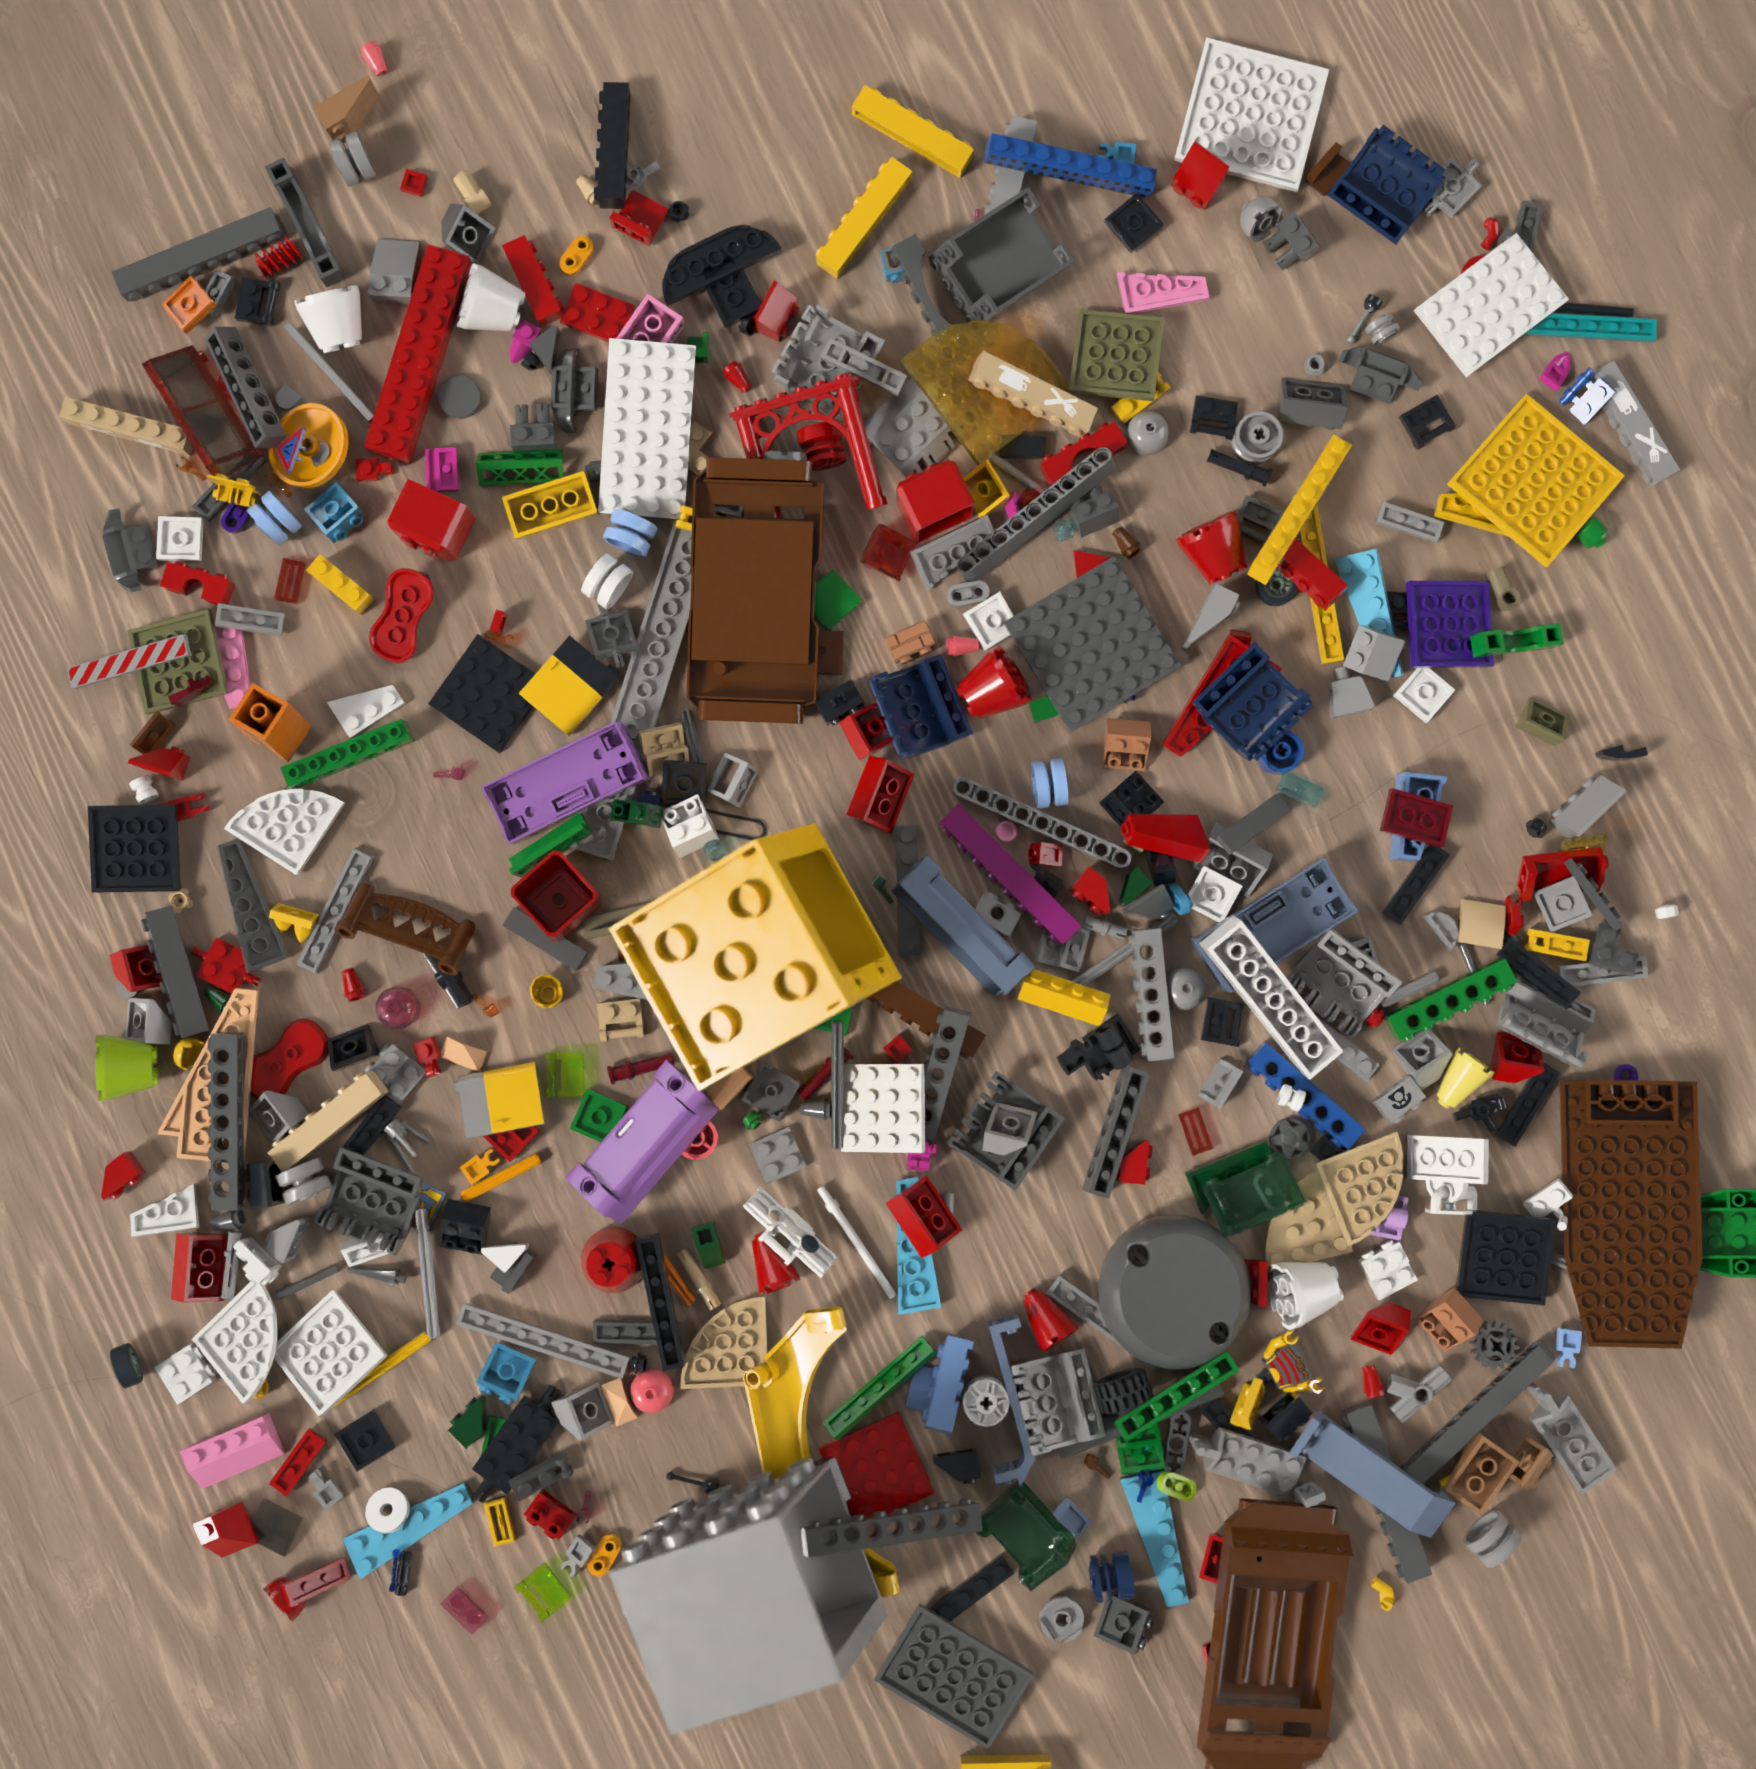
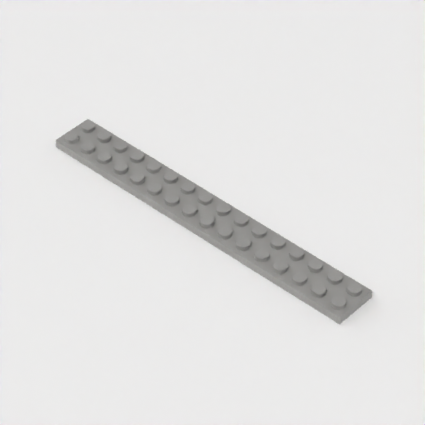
(647, 677)

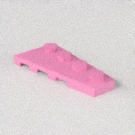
(1152, 292)
(234, 663)

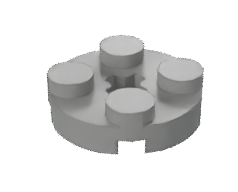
(1074, 1621)

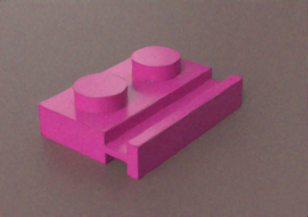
(442, 469)

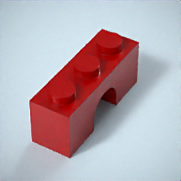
(180, 578)

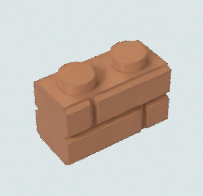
(910, 642)

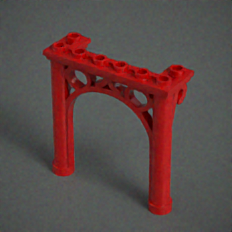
(749, 419)

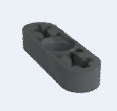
(1183, 1449)

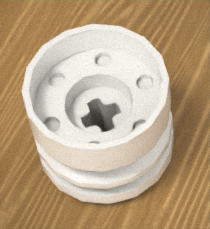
(975, 1391)

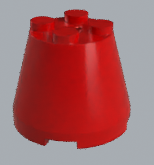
(1215, 547)
(994, 685)
(618, 1246)

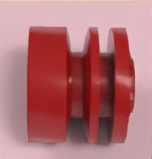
(822, 445)

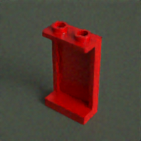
(1549, 868)

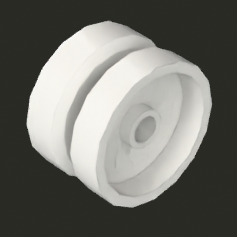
(607, 581)

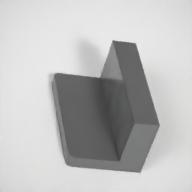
(511, 1278)

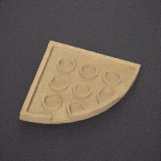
(1363, 1184)
(1308, 1231)
(727, 1346)

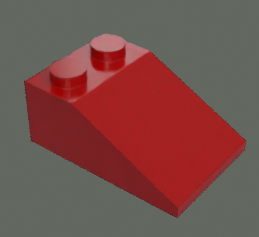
(1200, 176)
(866, 731)

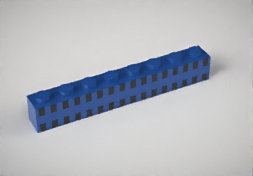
(1069, 165)

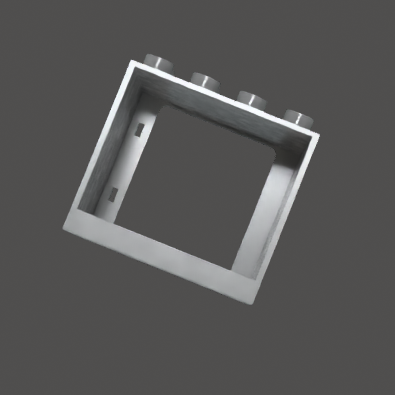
(735, 1607)

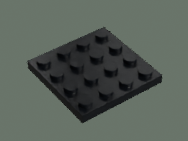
(484, 693)
(134, 848)
(1505, 1257)

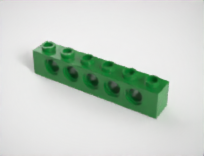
(347, 754)
(1503, 982)
(1176, 1396)

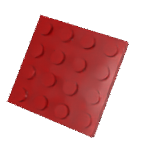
(880, 1467)

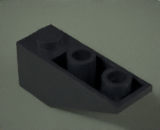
(1161, 868)

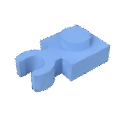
(1568, 1342)

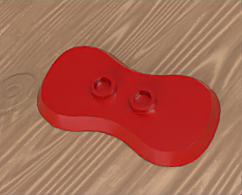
(395, 631)
(298, 1049)

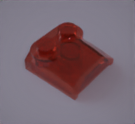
(887, 552)

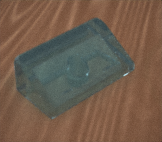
(1299, 789)

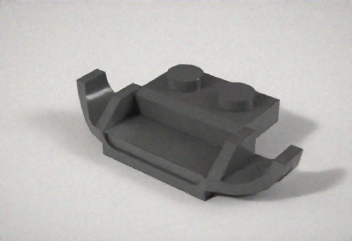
(1378, 373)
(572, 389)
(127, 550)

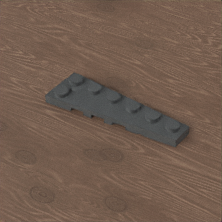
(256, 932)

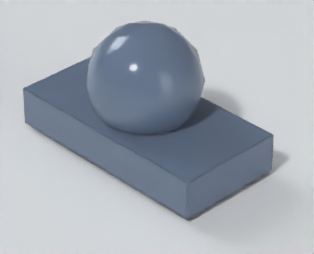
(1071, 1517)

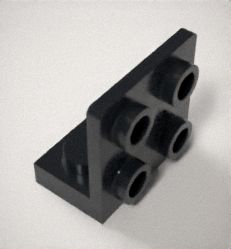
(1131, 797)

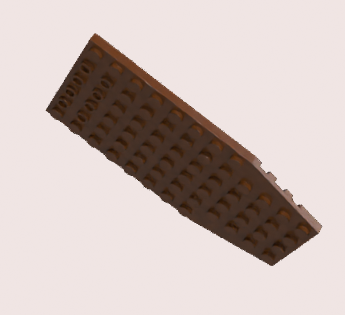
(1633, 1208)

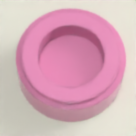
(1006, 831)

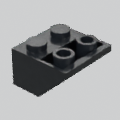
(464, 1226)

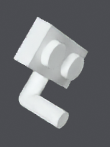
(1549, 1200)

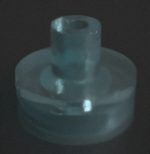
(1064, 529)
(714, 850)

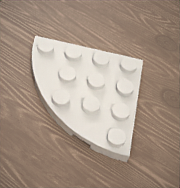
(286, 825)
(242, 1341)

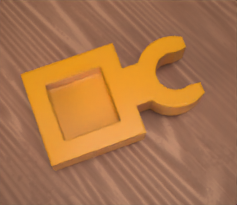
(477, 1167)

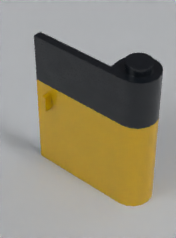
(569, 685)

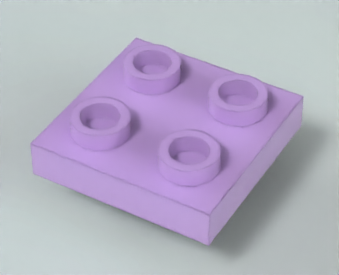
(1394, 1222)

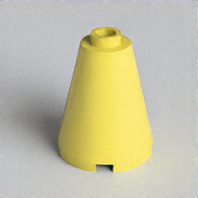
(1462, 1078)

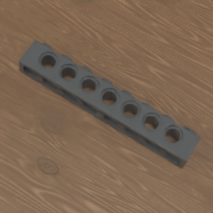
(234, 1044)
(969, 1522)

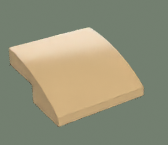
(662, 744)
(1481, 924)

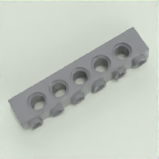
(1164, 1047)

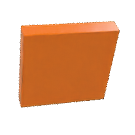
(189, 304)

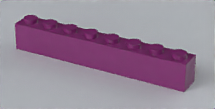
(1010, 875)

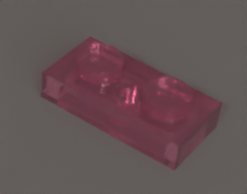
(464, 1610)

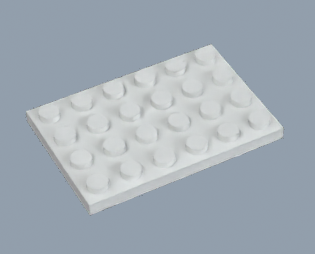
(1491, 305)

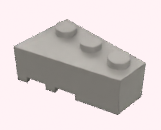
(619, 980)

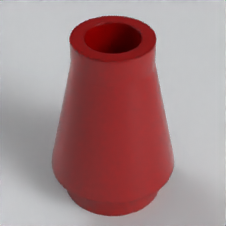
(736, 375)
(352, 985)
(1372, 1382)

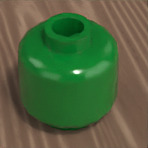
(1592, 533)

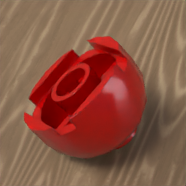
(276, 1594)

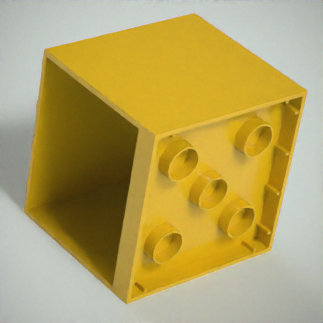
(754, 952)

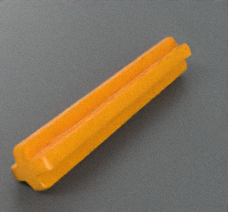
(501, 1177)

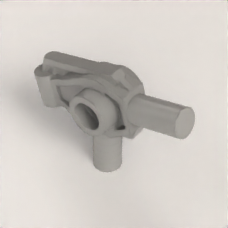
(637, 176)

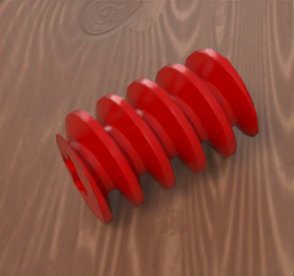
(278, 257)

